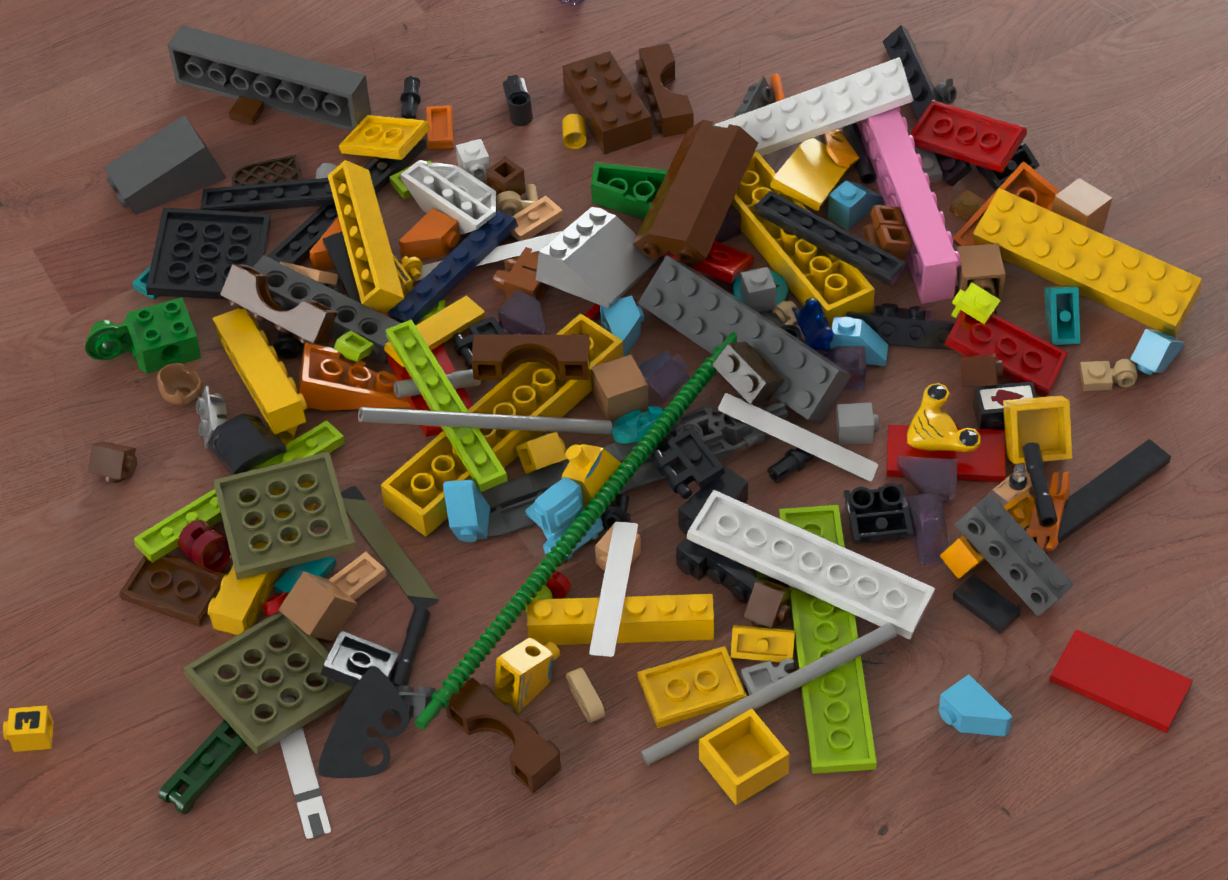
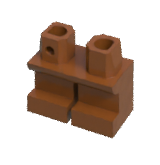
(888, 231)
(521, 277)

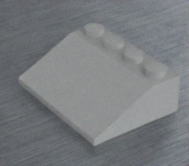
(594, 259)

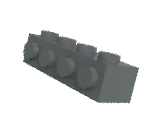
(1014, 554)

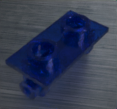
(813, 325)

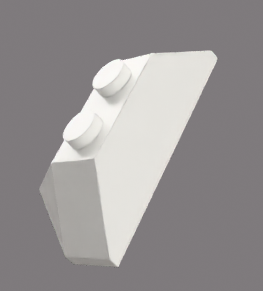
(452, 193)

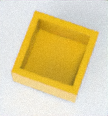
(1038, 421)
(744, 756)

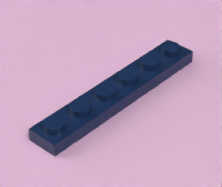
(453, 268)

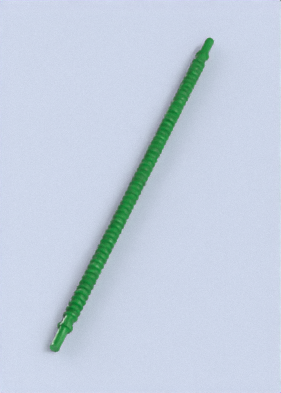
(573, 535)

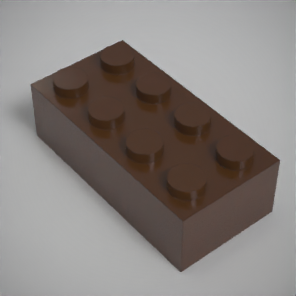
(607, 102)

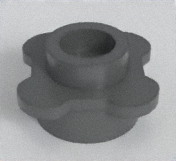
(946, 91)

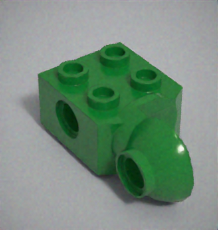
(153, 334)

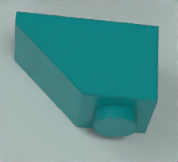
(1062, 314)

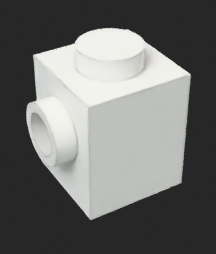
(473, 158)

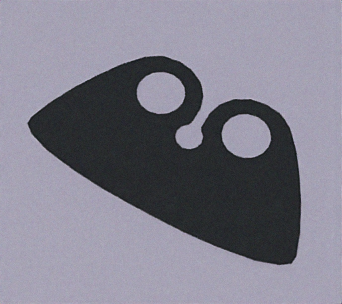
(348, 738)

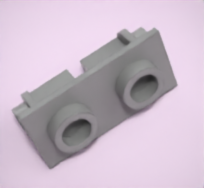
(210, 410)

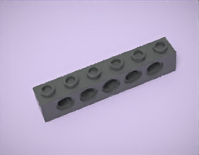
(291, 288)

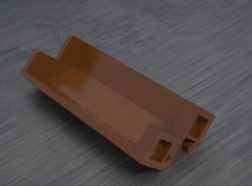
(696, 192)

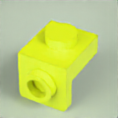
(975, 303)

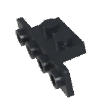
(907, 326)

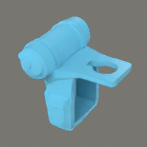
(557, 510)

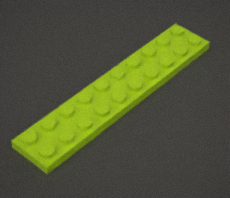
(837, 701)

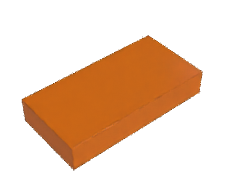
(441, 124)

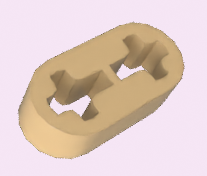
(585, 695)

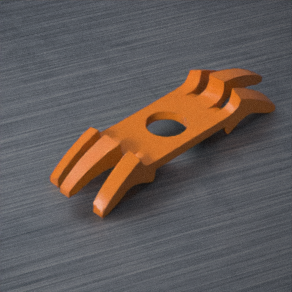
(1059, 500)

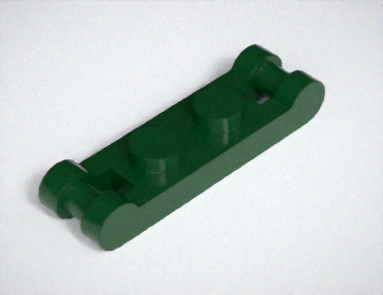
(202, 768)

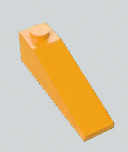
(963, 556)

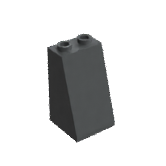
(163, 168)

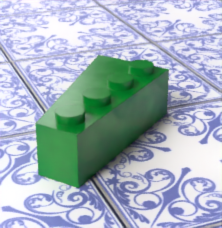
(626, 187)

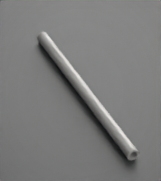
(487, 421)
(769, 693)

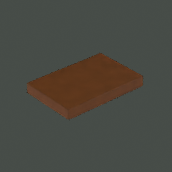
(173, 588)

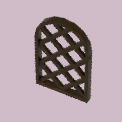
(271, 163)

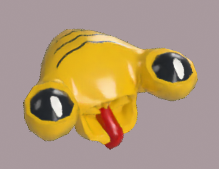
(935, 429)

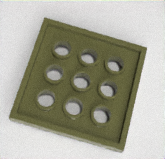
(301, 522)
(267, 697)

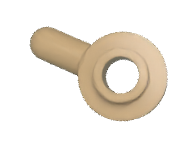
(511, 203)

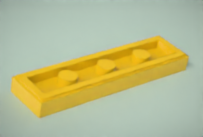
(445, 324)

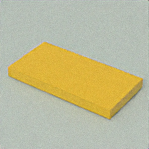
(809, 174)

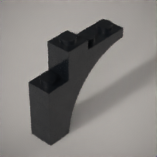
(699, 560)

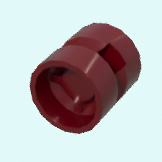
(205, 546)

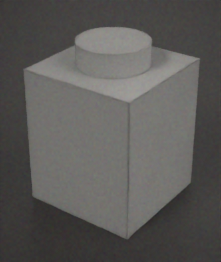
(758, 289)
(856, 423)

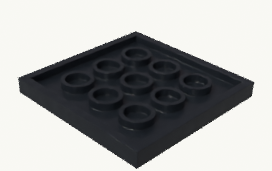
(199, 248)

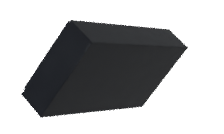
(986, 603)

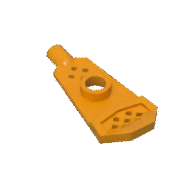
(840, 149)

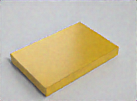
(384, 137)
(691, 686)

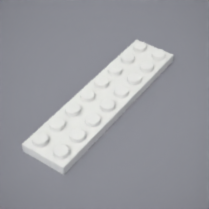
(826, 107)
(811, 563)

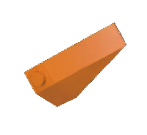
(1023, 183)
(341, 384)

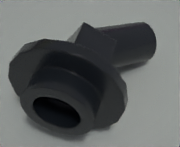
(286, 344)
(616, 513)

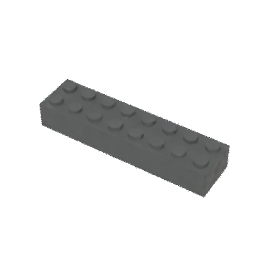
(275, 77)
(710, 314)

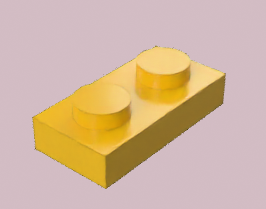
(762, 643)

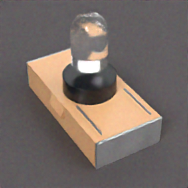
(1013, 485)

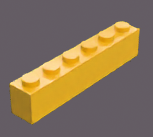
(365, 237)
(260, 371)
(241, 600)
(642, 619)

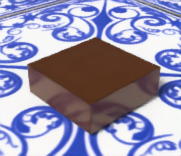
(246, 110)

